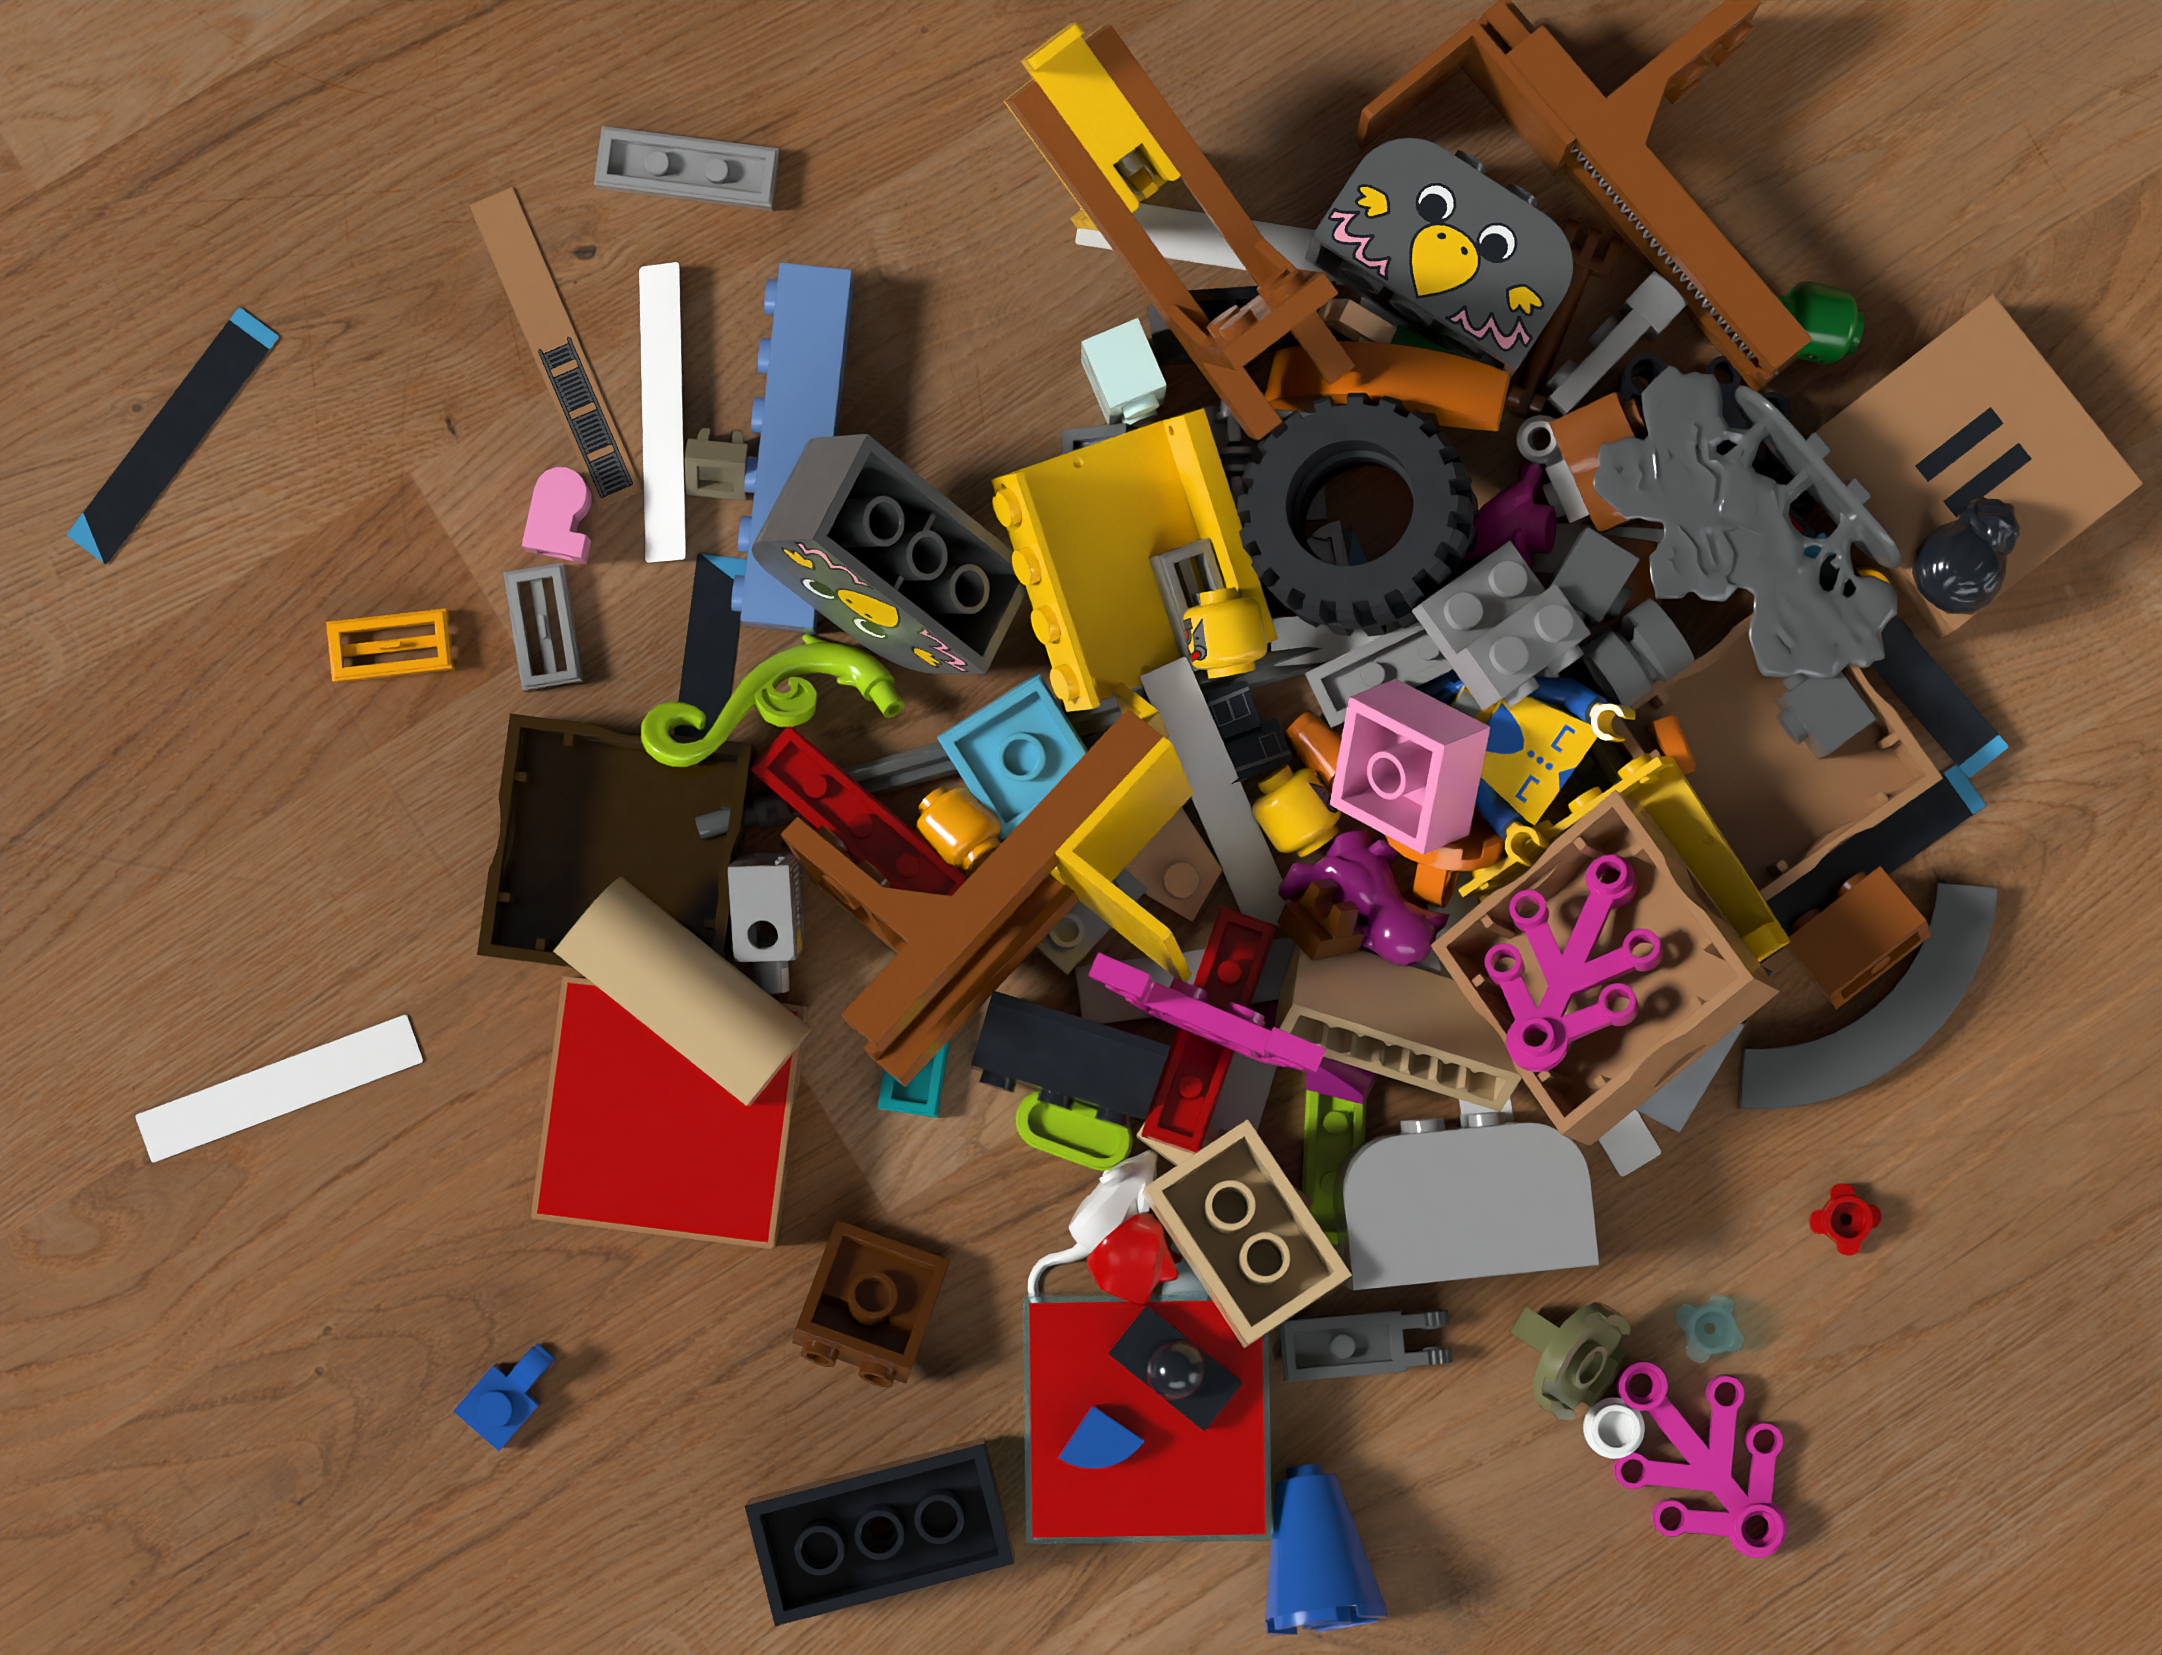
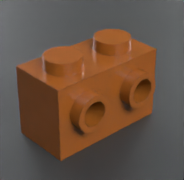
(1856, 936)

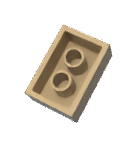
(1246, 1233)

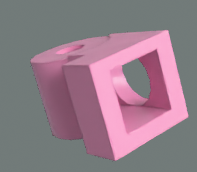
(556, 508)

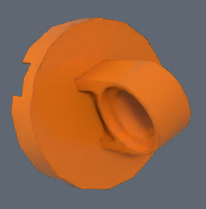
(1440, 868)

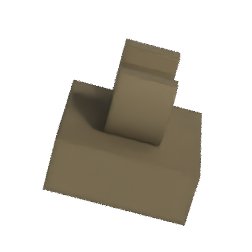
(716, 467)

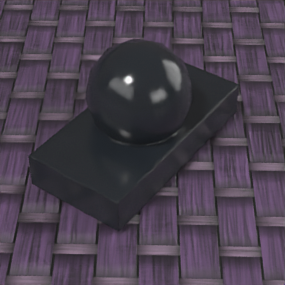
(1175, 1367)

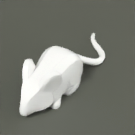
(1103, 1210)

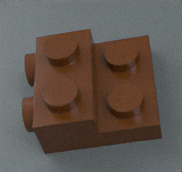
(869, 1304)

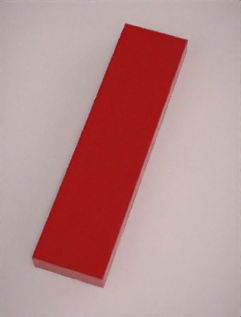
(866, 827)
(1196, 1065)

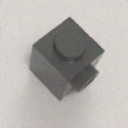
(1595, 577)
(1822, 712)

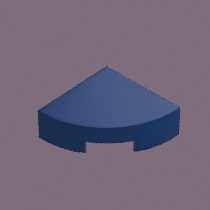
(1100, 1442)

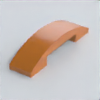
(1432, 381)

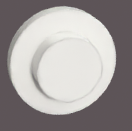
(1613, 1428)

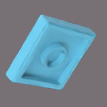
(1014, 750)

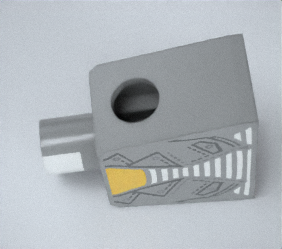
(770, 890)

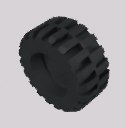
(1317, 451)

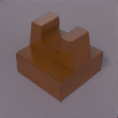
(1321, 924)

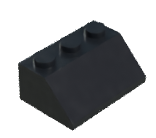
(1068, 1059)

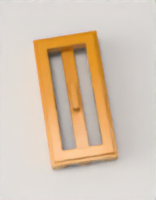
(441, 641)

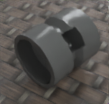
(1637, 654)

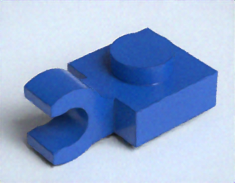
(503, 1400)

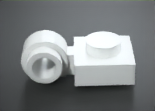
(1562, 489)

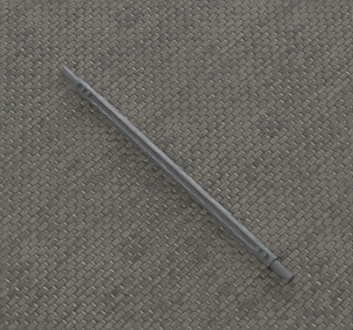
(932, 761)

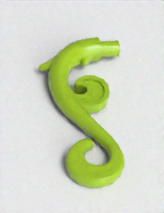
(781, 709)

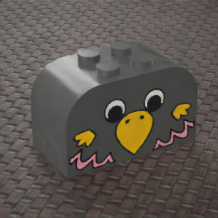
(1446, 250)
(890, 558)

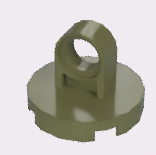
(1576, 1359)

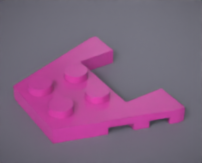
(1187, 1009)

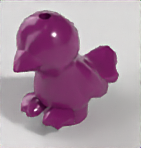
(1364, 875)

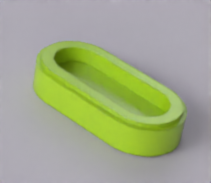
(1073, 1133)

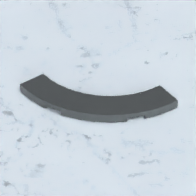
(1894, 1025)

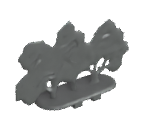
(1735, 530)

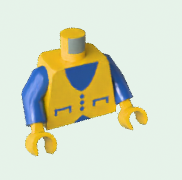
(1535, 752)

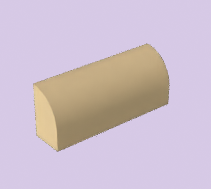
(683, 990)
(1396, 1025)

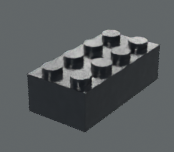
(820, 1544)

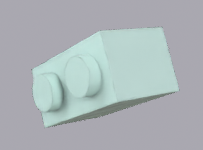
(1124, 374)

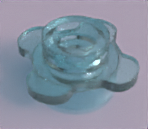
(1725, 1337)

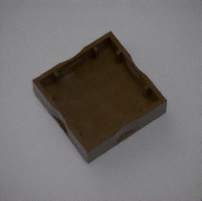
(599, 808)

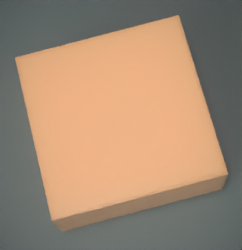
(1355, 322)

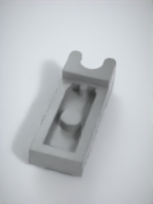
(1644, 314)

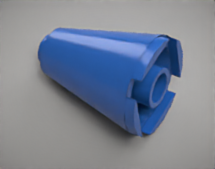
(1317, 1559)

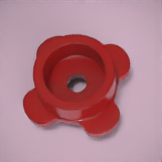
(1863, 1219)

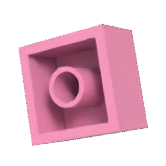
(1409, 766)

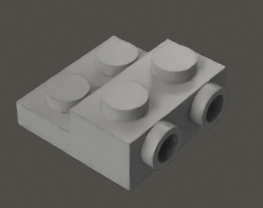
(1502, 627)

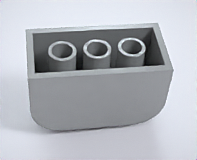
(1463, 1203)

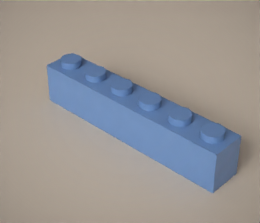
(800, 403)

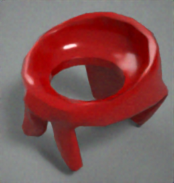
(1134, 1259)

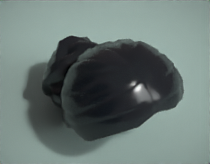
(1966, 559)

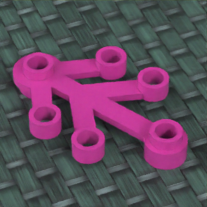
(1571, 971)
(1708, 1466)

